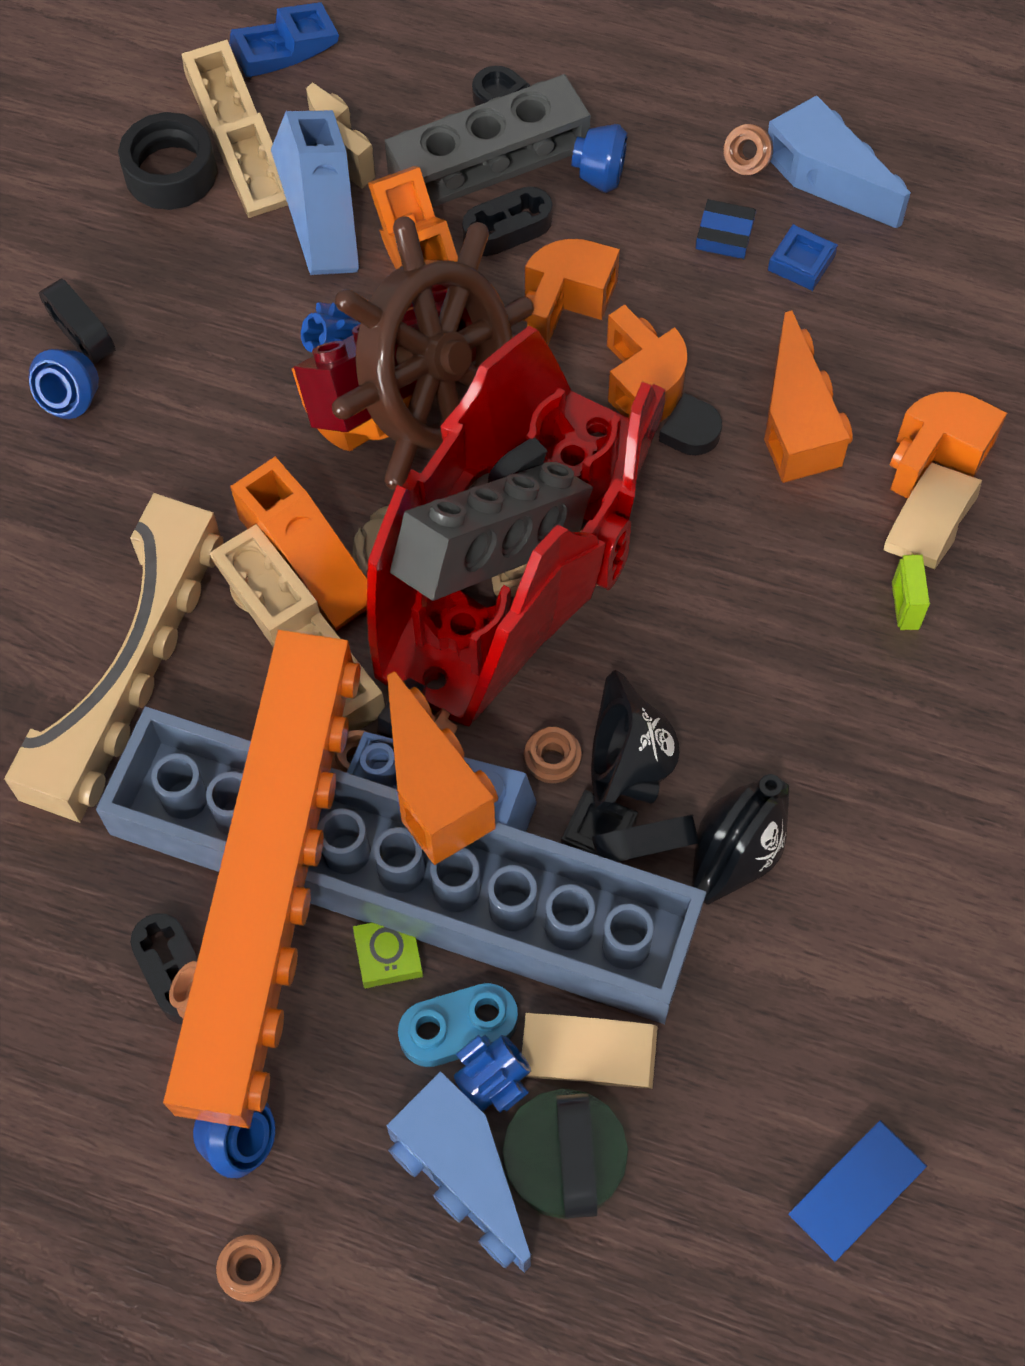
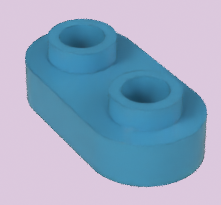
(457, 1023)

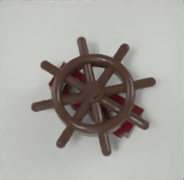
(411, 341)

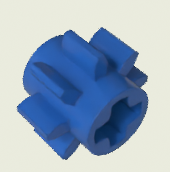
(326, 326)
(492, 1073)

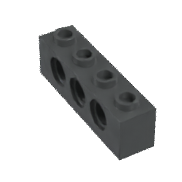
(492, 140)
(486, 528)

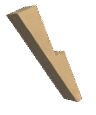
(235, 126)
(282, 602)

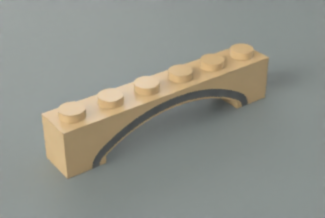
(68, 760)

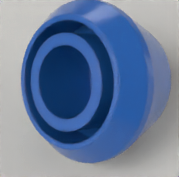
(601, 156)
(63, 382)
(234, 1149)

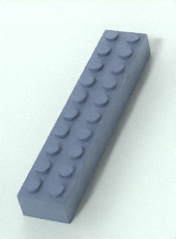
(497, 901)

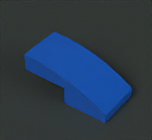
(294, 37)
(857, 1190)

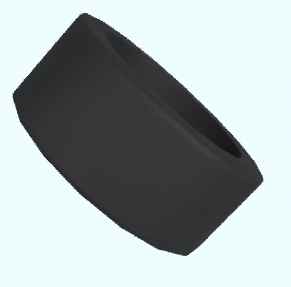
(163, 132)

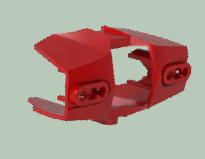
(477, 648)

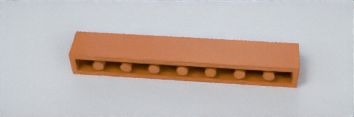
(262, 883)

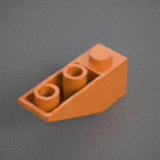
(803, 423)
(303, 539)
(437, 790)

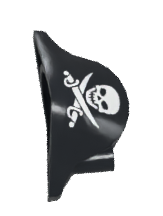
(630, 746)
(741, 837)

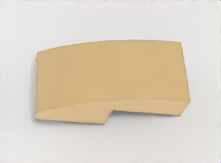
(357, 145)
(933, 514)
(590, 1050)

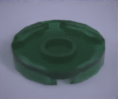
(534, 1157)

